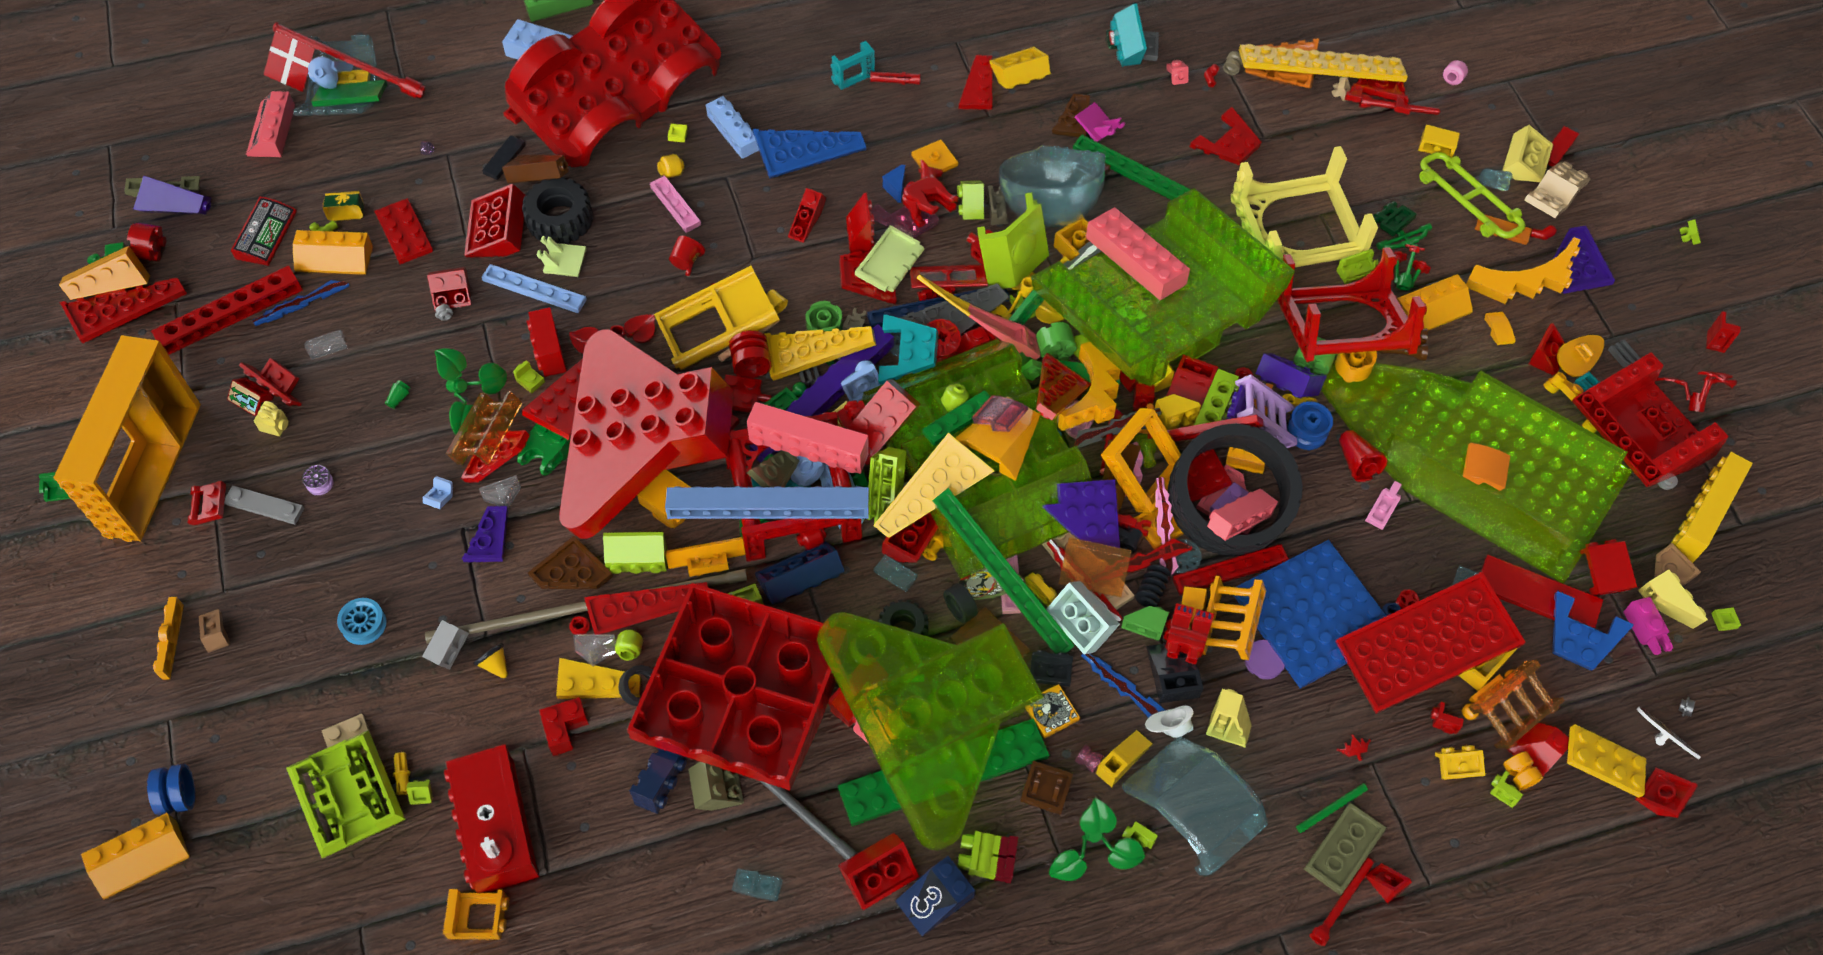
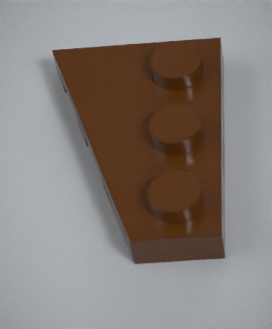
(1067, 124)

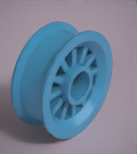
(364, 632)

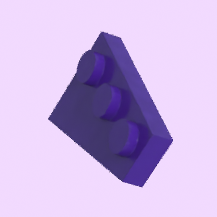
(490, 537)

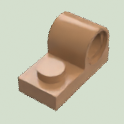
(212, 631)

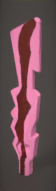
(1164, 526)

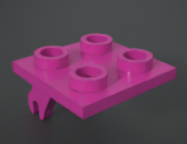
(1097, 123)

